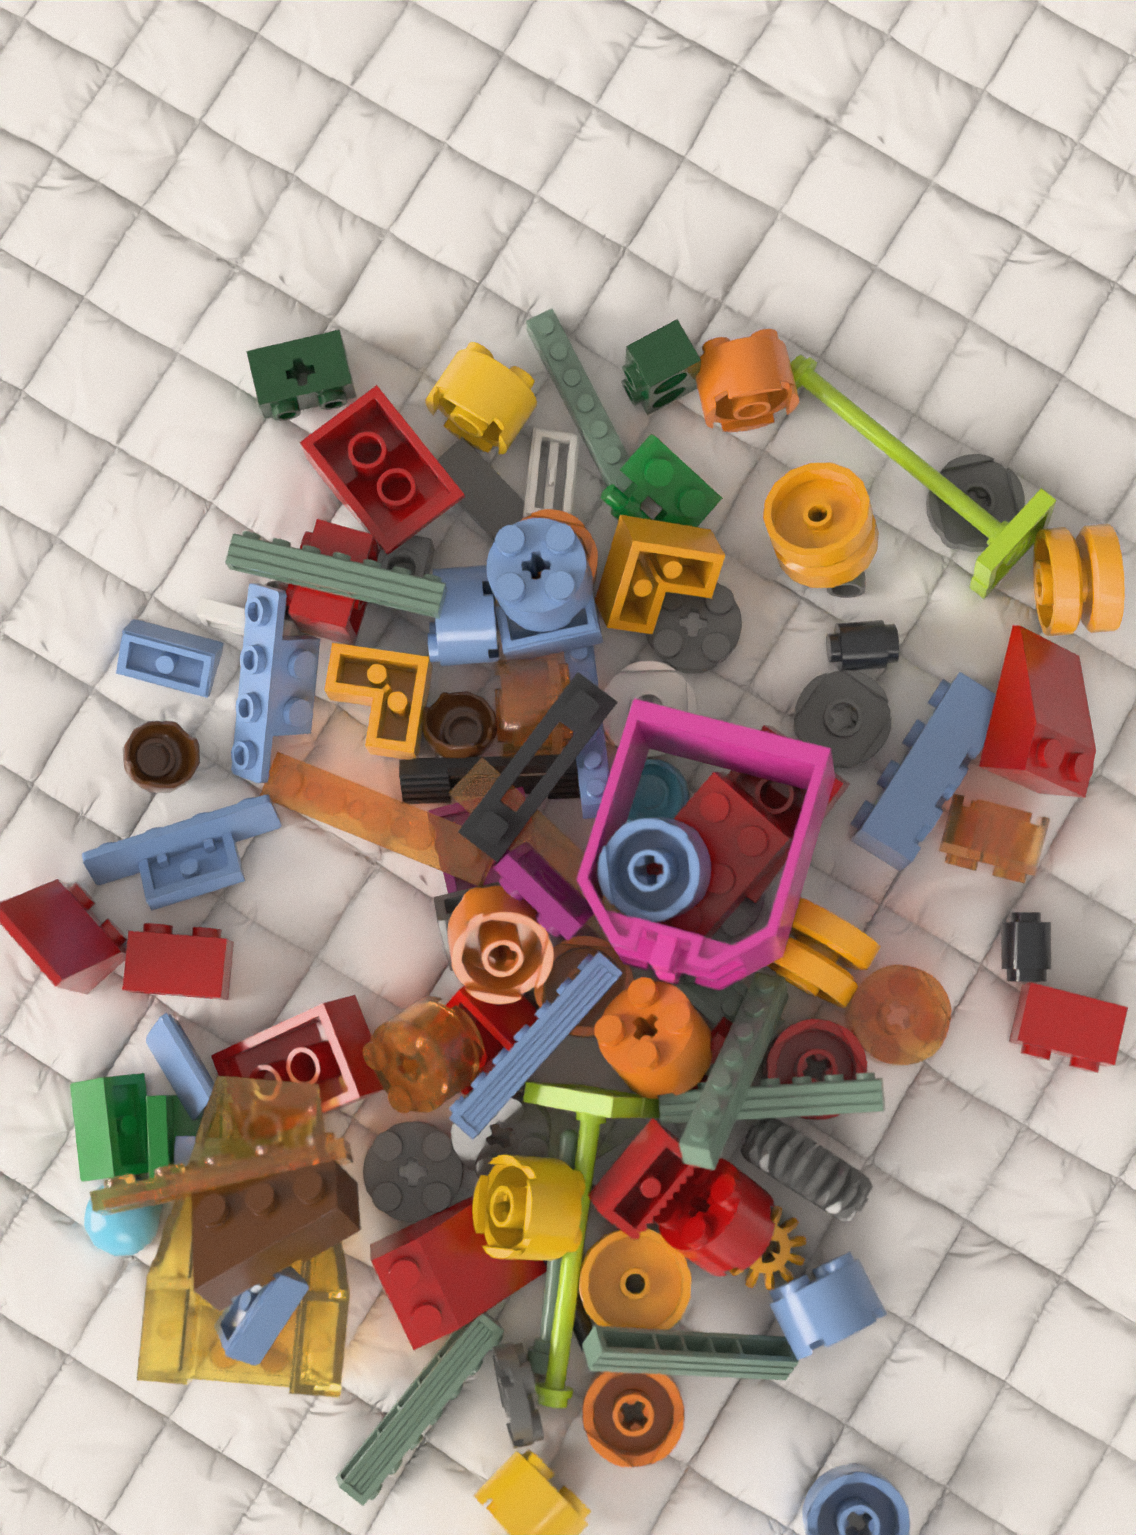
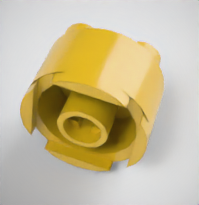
(483, 399)
(529, 1208)
(528, 1503)

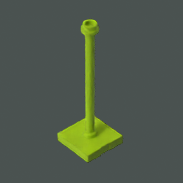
(1006, 540)
(592, 1109)

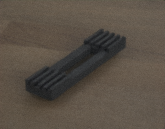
(430, 782)
(496, 825)

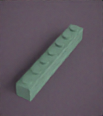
(579, 397)
(336, 574)
(734, 1071)
(791, 1099)
(688, 1353)
(418, 1408)

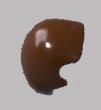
(459, 725)
(160, 756)

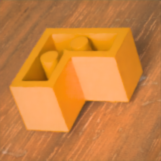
(648, 562)
(392, 685)

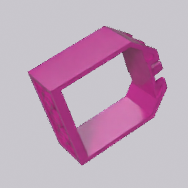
(727, 747)

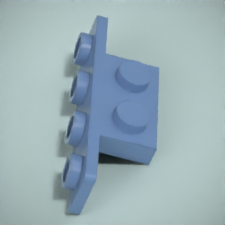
(273, 685)
(187, 855)

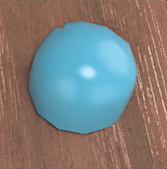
(659, 792)
(125, 1231)

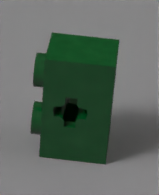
(277, 377)

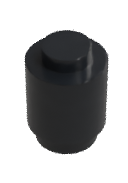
(863, 645)
(1026, 947)

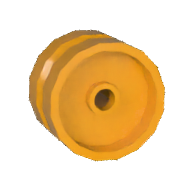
(821, 525)
(1078, 579)
(818, 945)
(664, 1279)

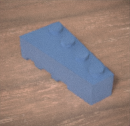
(927, 772)

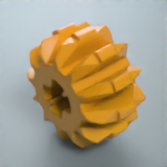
(779, 1257)

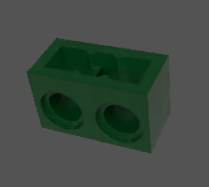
(660, 368)

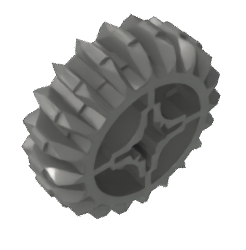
(806, 1168)

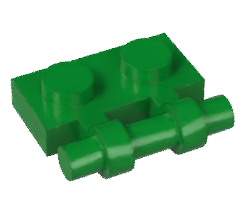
(665, 480)

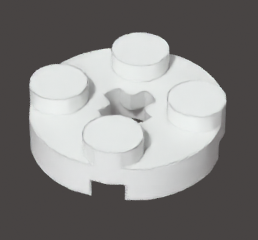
(641, 681)

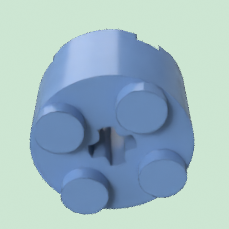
(565, 578)
(467, 619)
(649, 897)
(828, 1307)
(859, 1491)

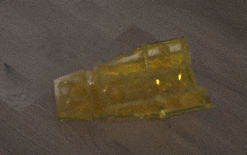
(178, 1324)

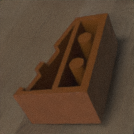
(267, 1224)

